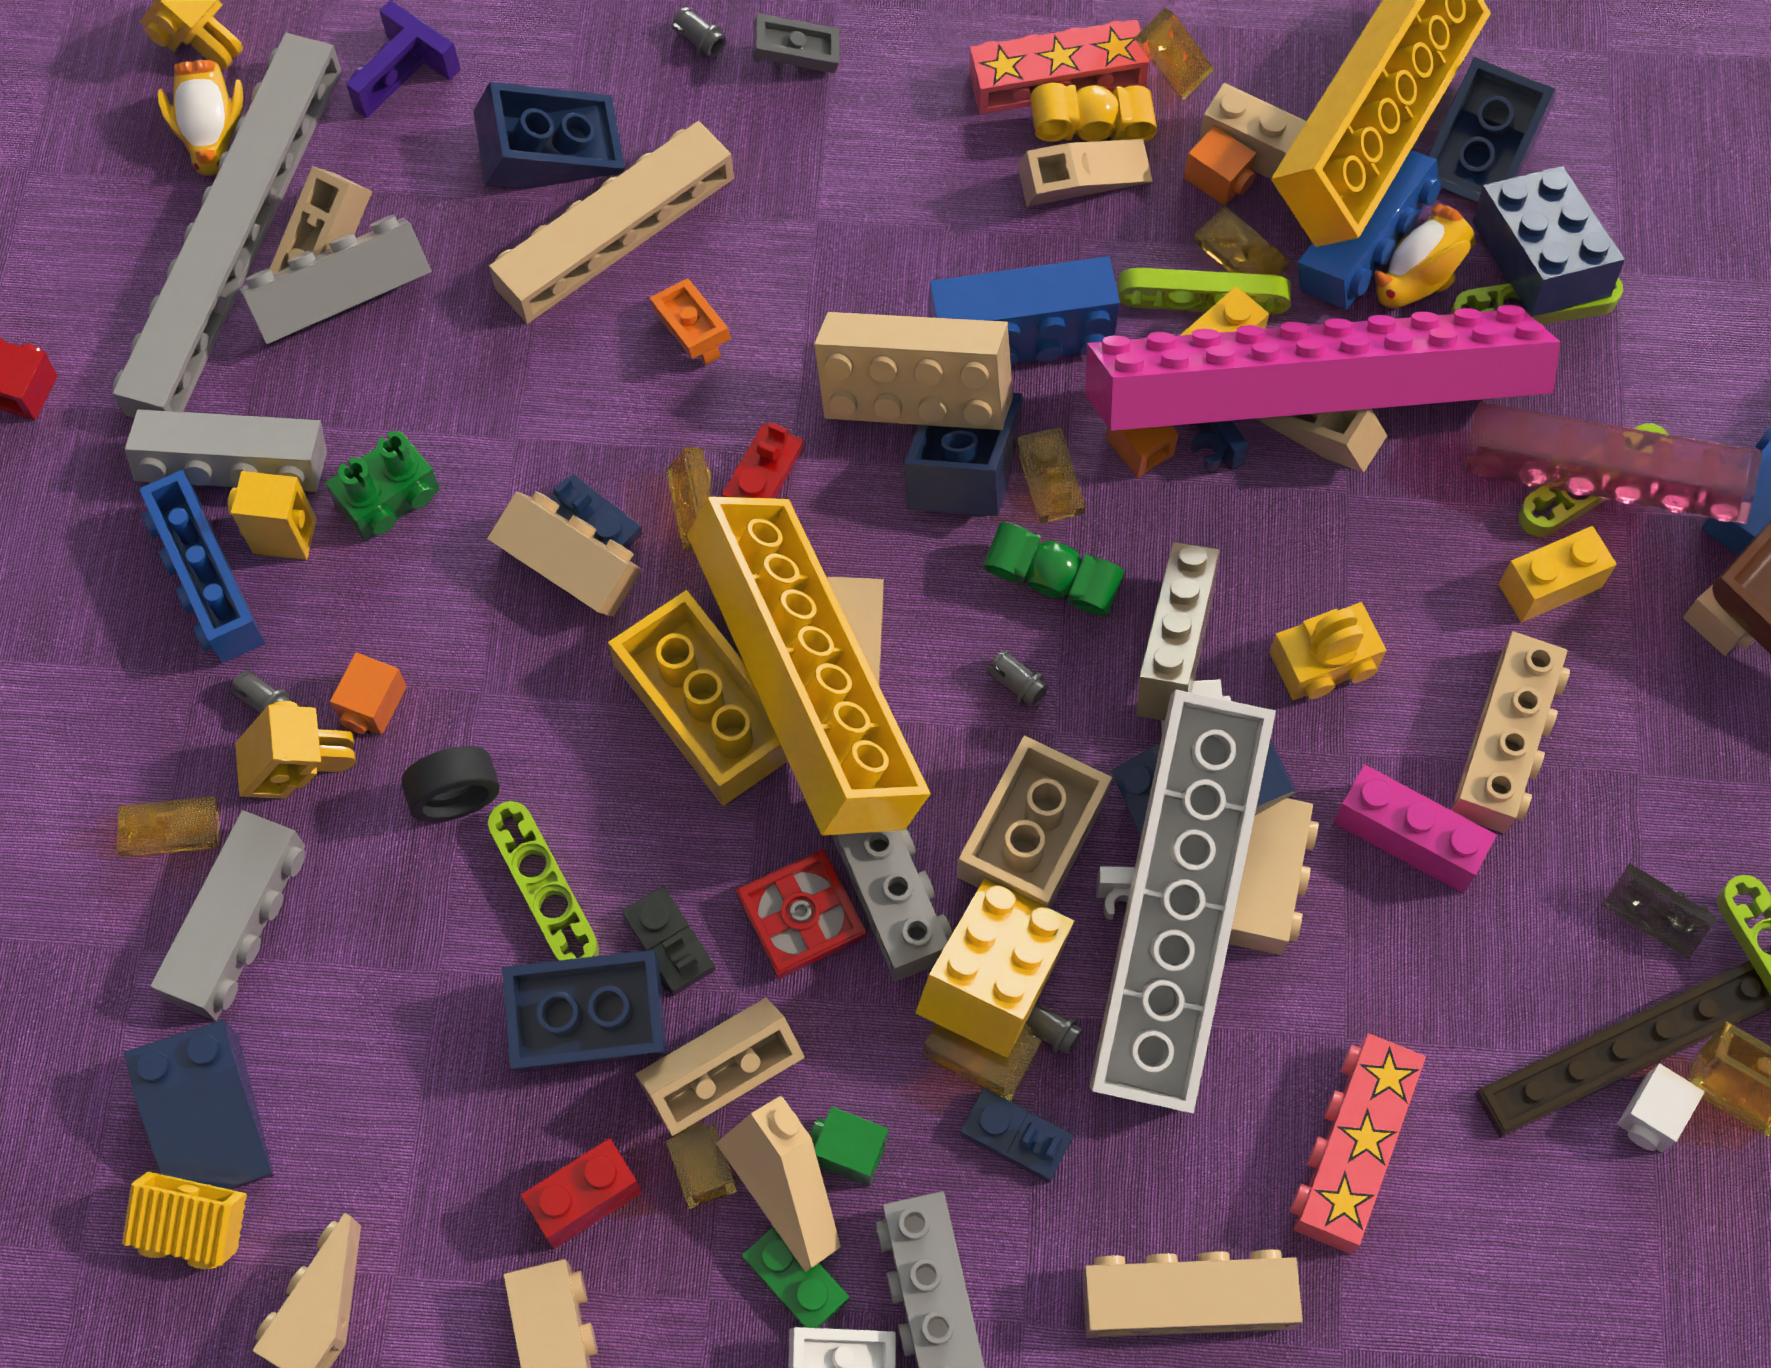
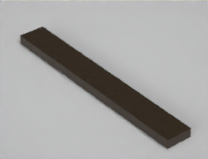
(1623, 1049)

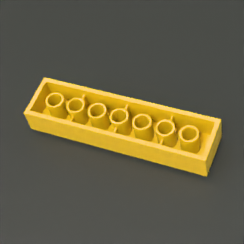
(1374, 113)
(807, 667)

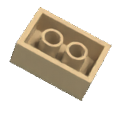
(1035, 823)

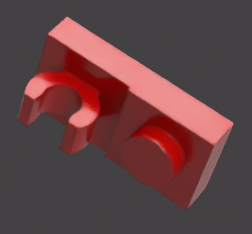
(765, 464)

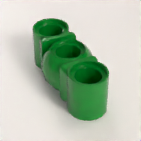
(1053, 569)

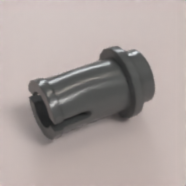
(706, 37)
(1018, 679)
(256, 692)
(1055, 1029)

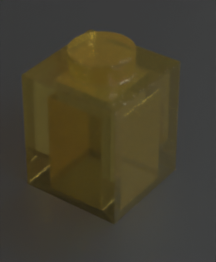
(700, 1164)

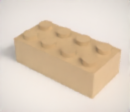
(914, 370)

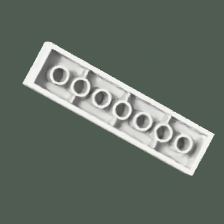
(1182, 901)

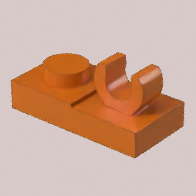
(691, 320)

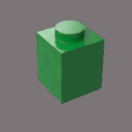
(849, 1145)

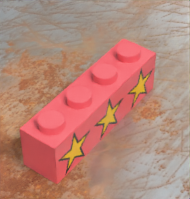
(1098, 55)
(1358, 1143)

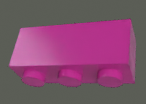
(1414, 829)

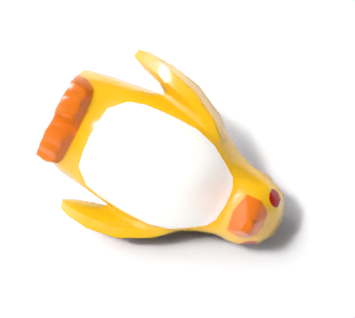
(202, 112)
(1425, 259)

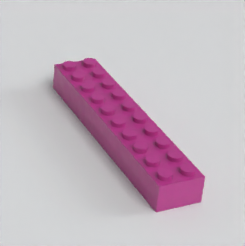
(1319, 367)

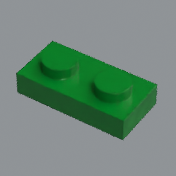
(807, 1295)

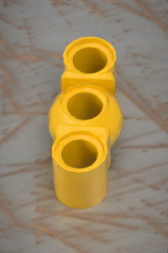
(1092, 113)

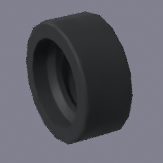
(450, 784)

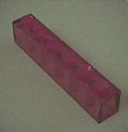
(1613, 462)

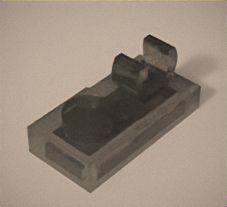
(1659, 910)

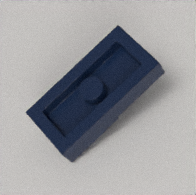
(1224, 440)
(585, 503)
(1016, 1135)

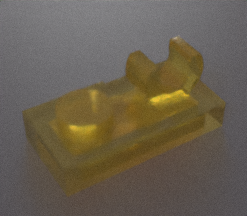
(1174, 53)
(1239, 246)
(1050, 475)
(689, 488)
(168, 826)

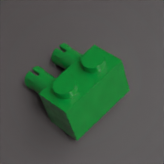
(383, 485)

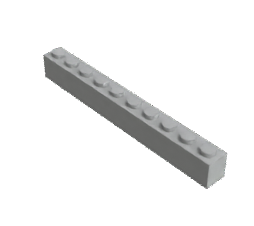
(228, 228)

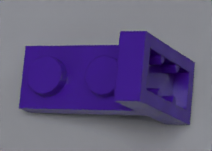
(408, 49)

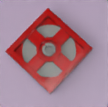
(801, 914)

